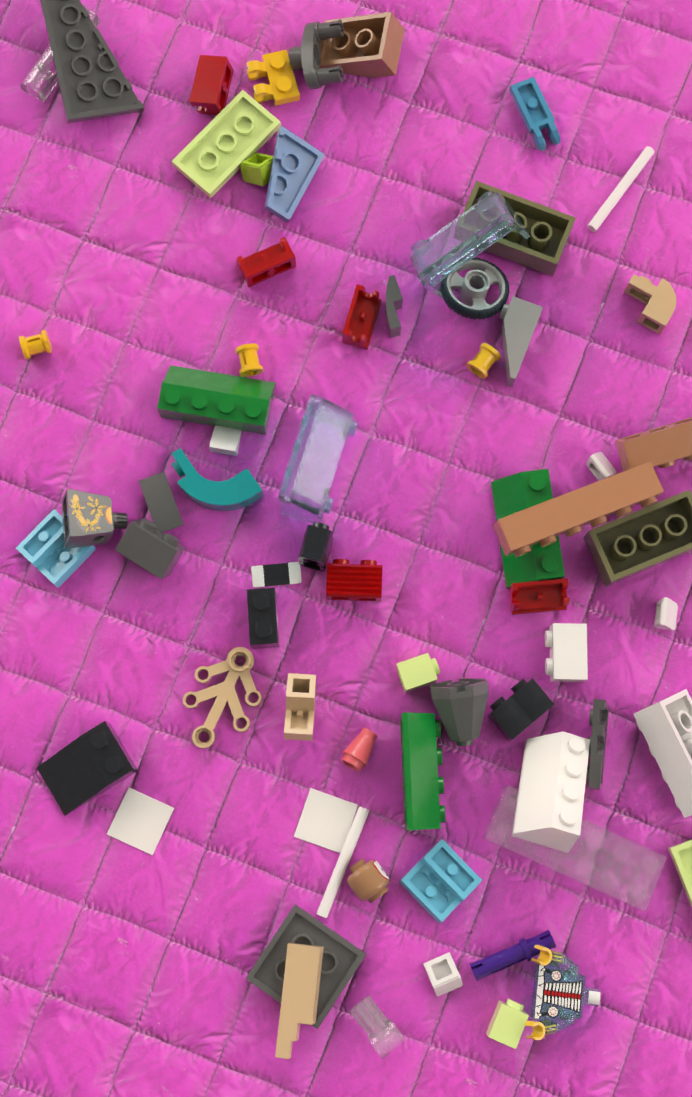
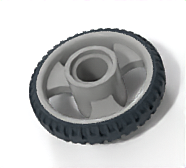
(481, 278)

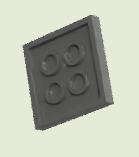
(338, 961)

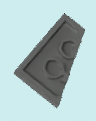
(599, 721)

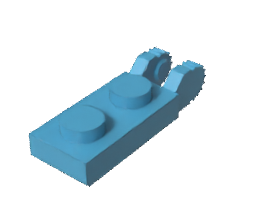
(534, 111)

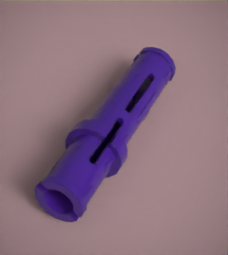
(511, 955)

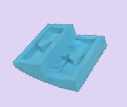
(47, 552)
(440, 881)

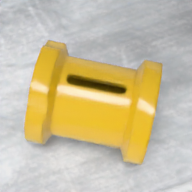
(35, 344)
(249, 360)
(483, 360)

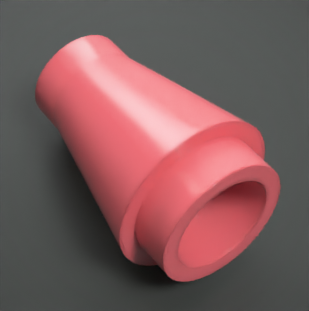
(359, 750)

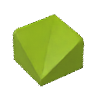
(257, 169)

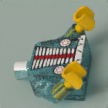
(557, 993)

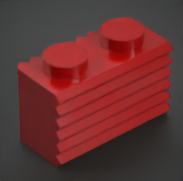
(354, 581)

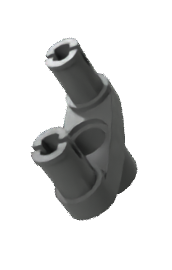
(308, 55)

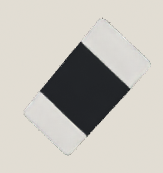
(276, 574)

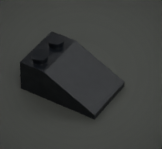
(87, 767)

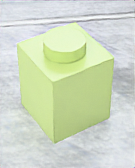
(417, 672)
(507, 1023)

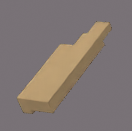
(298, 994)

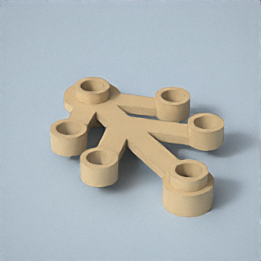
(224, 692)

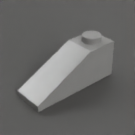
(517, 330)

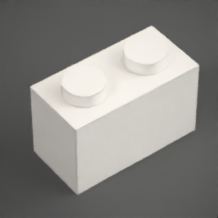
(567, 652)

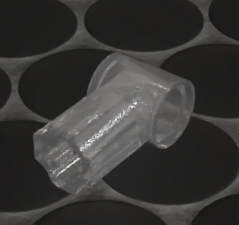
(381, 1031)

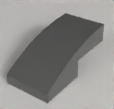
(392, 303)
(161, 502)

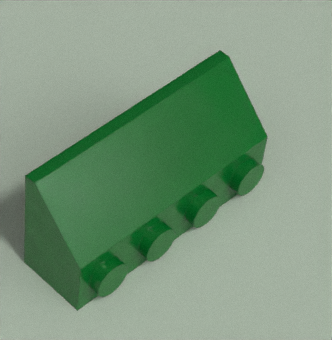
(216, 399)
(514, 495)
(420, 771)

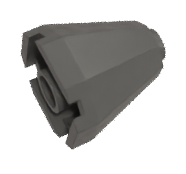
(461, 707)

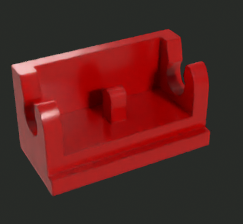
(211, 84)
(267, 263)
(361, 318)
(539, 596)

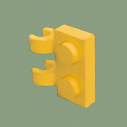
(280, 76)

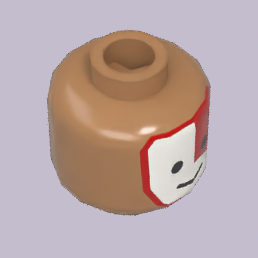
(368, 880)

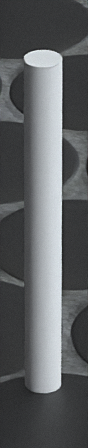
(620, 189)
(342, 862)

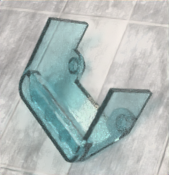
(464, 239)
(315, 460)

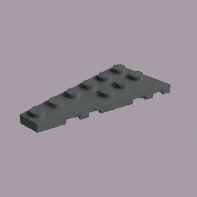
(85, 66)

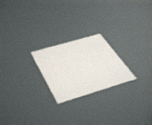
(325, 820)
(140, 821)

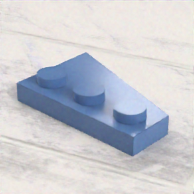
(290, 173)

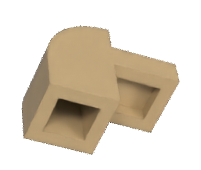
(659, 301)
(300, 707)

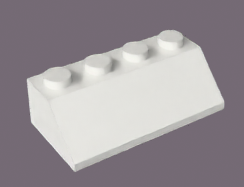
(669, 737)
(552, 790)

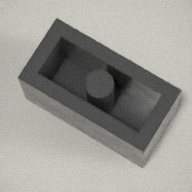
(150, 548)

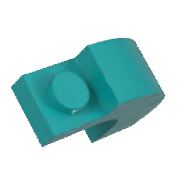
(216, 495)

